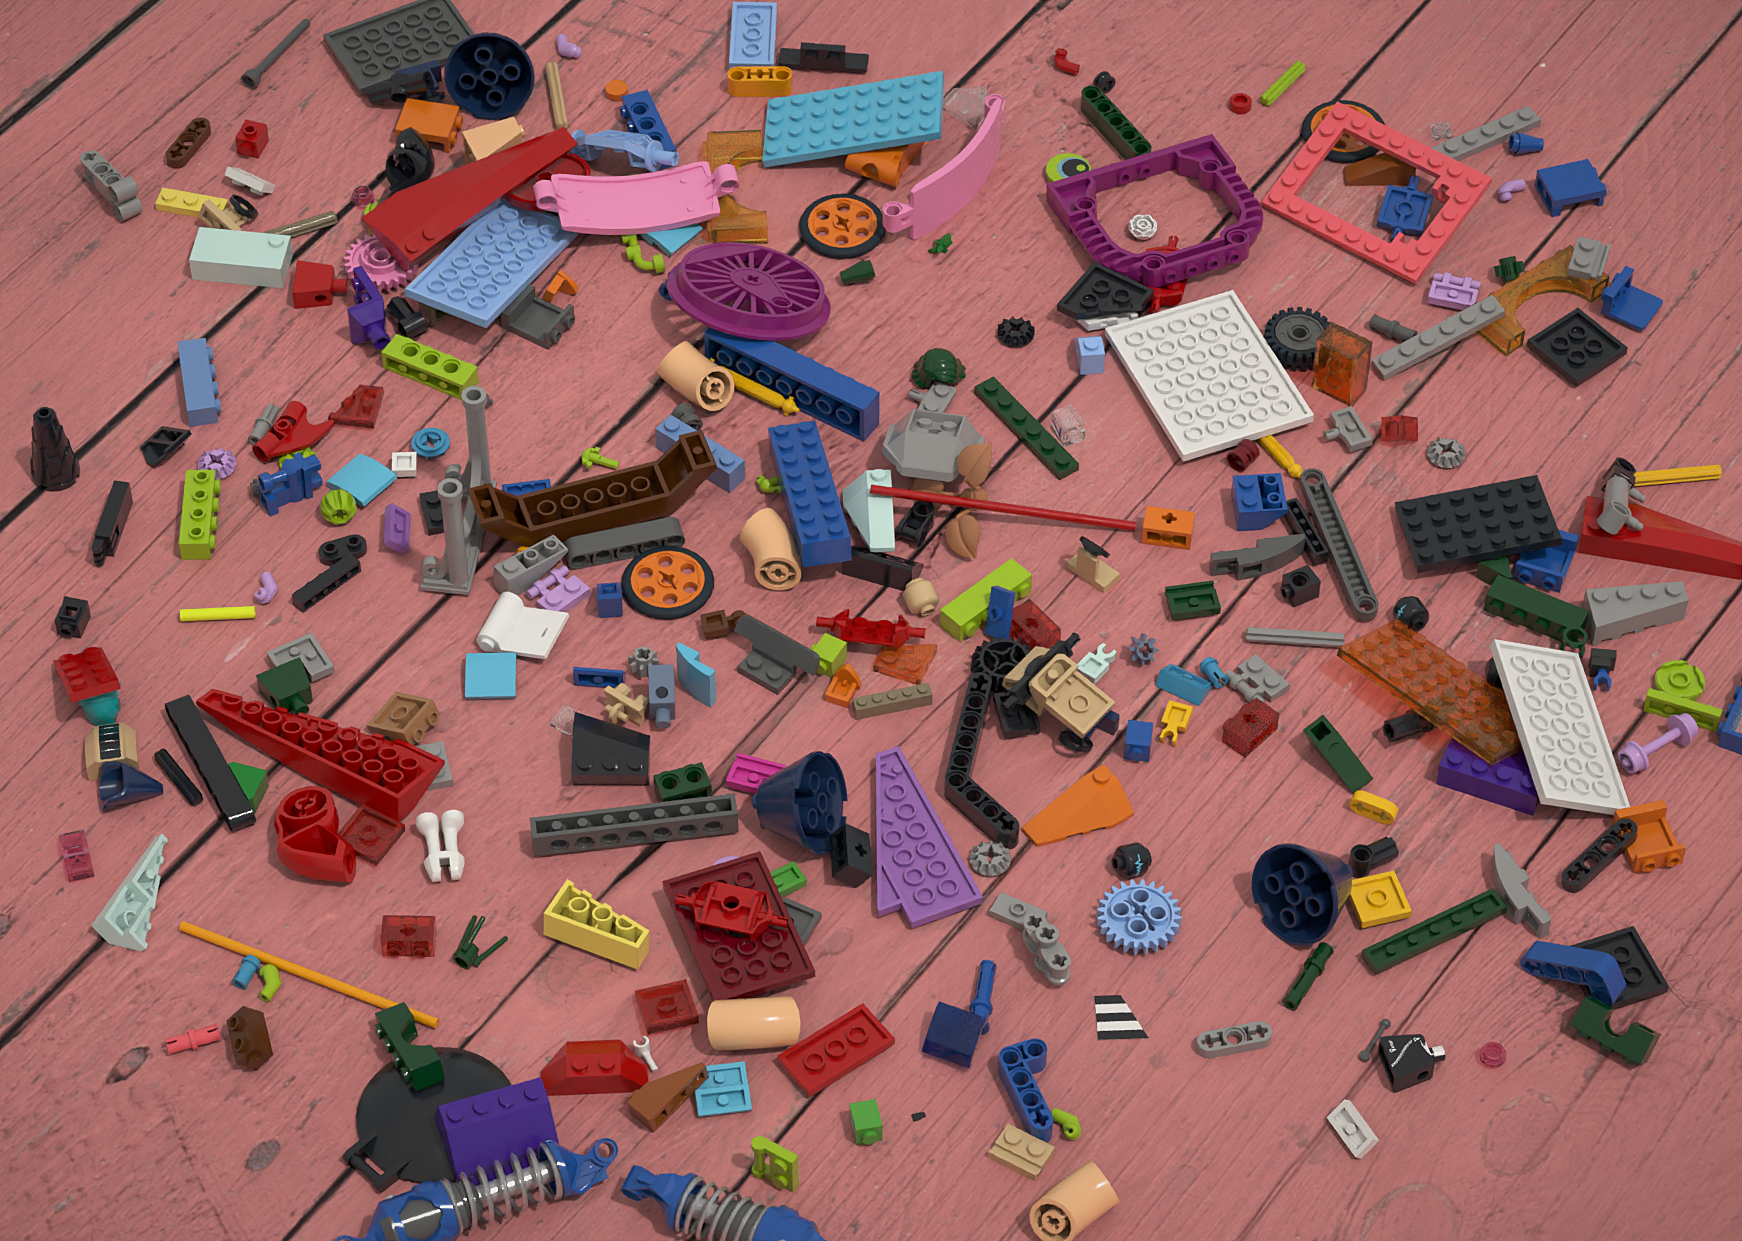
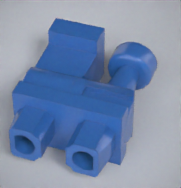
(290, 484)

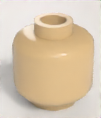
(921, 597)

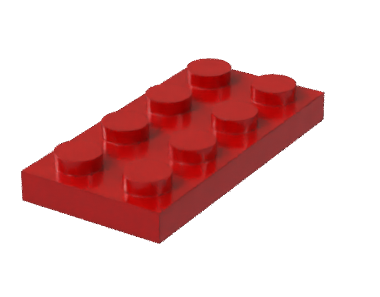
(86, 674)
(835, 1050)

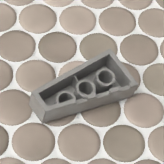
(1632, 608)

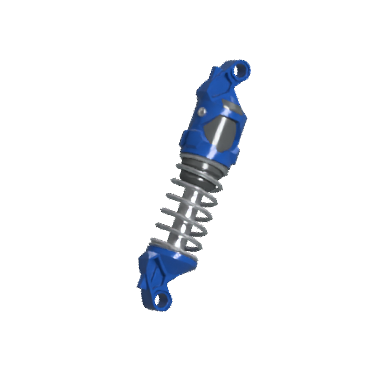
(446, 1208)

